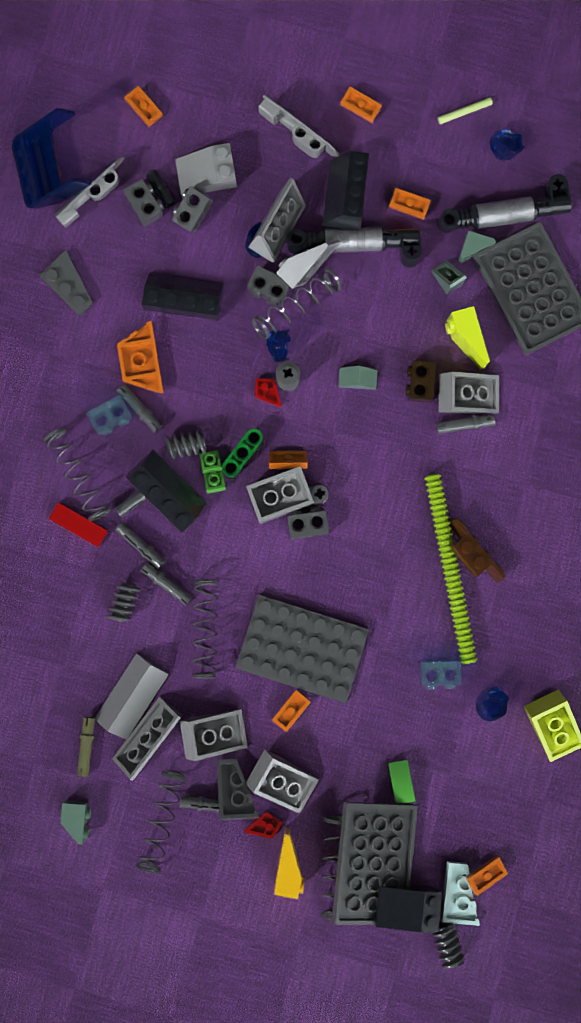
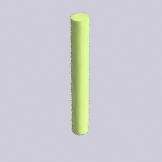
(465, 110)

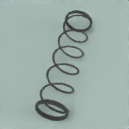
(301, 308)
(59, 432)
(205, 675)
(175, 776)
(338, 821)

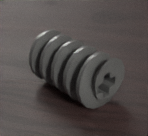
(285, 369)
(186, 444)
(123, 602)
(449, 945)

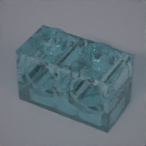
(107, 410)
(440, 669)

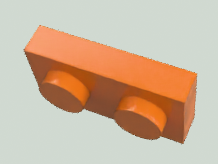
(361, 104)
(143, 106)
(409, 203)
(287, 459)
(291, 710)
(486, 875)

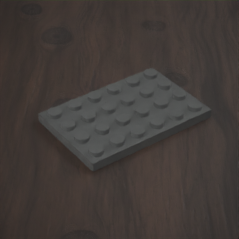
(531, 288)
(302, 649)
(372, 853)

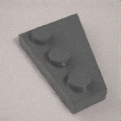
(67, 284)
(233, 793)

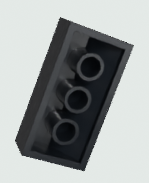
(346, 191)
(182, 296)
(166, 490)

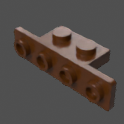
(472, 554)

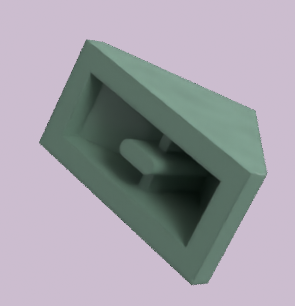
(473, 244)
(448, 277)
(358, 377)

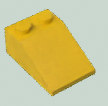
(288, 878)

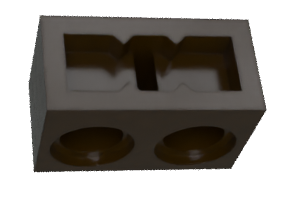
(425, 382)

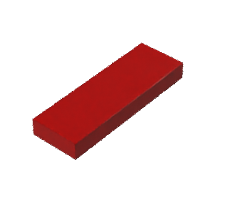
(78, 525)

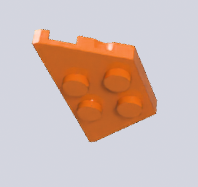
(140, 359)

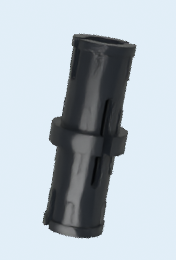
(160, 188)

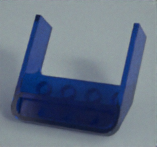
(39, 164)

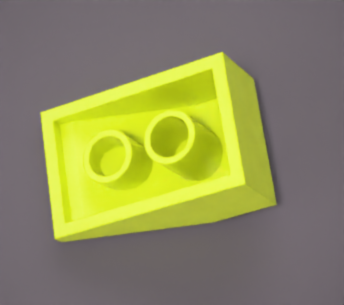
(466, 333)
(554, 725)

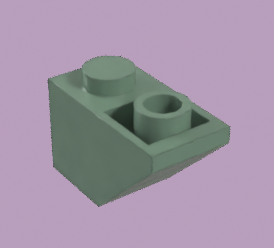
(74, 819)

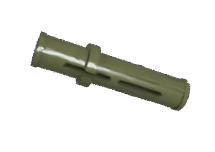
(86, 746)

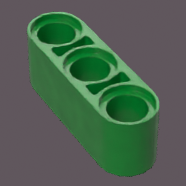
(243, 444)

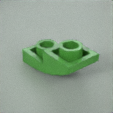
(212, 472)
(402, 782)

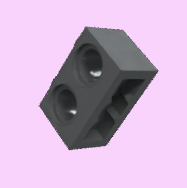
(140, 204)
(196, 212)
(271, 282)
(308, 529)

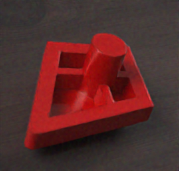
(267, 391)
(264, 826)

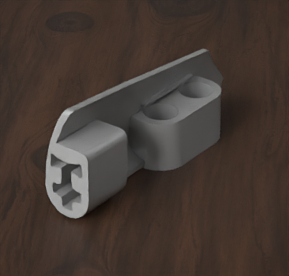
(275, 113)
(68, 213)

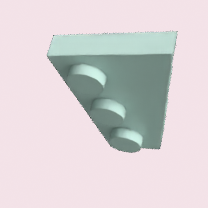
(458, 899)

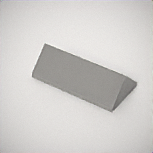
(278, 222)
(131, 697)
(146, 738)

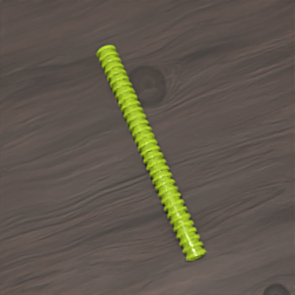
(450, 569)

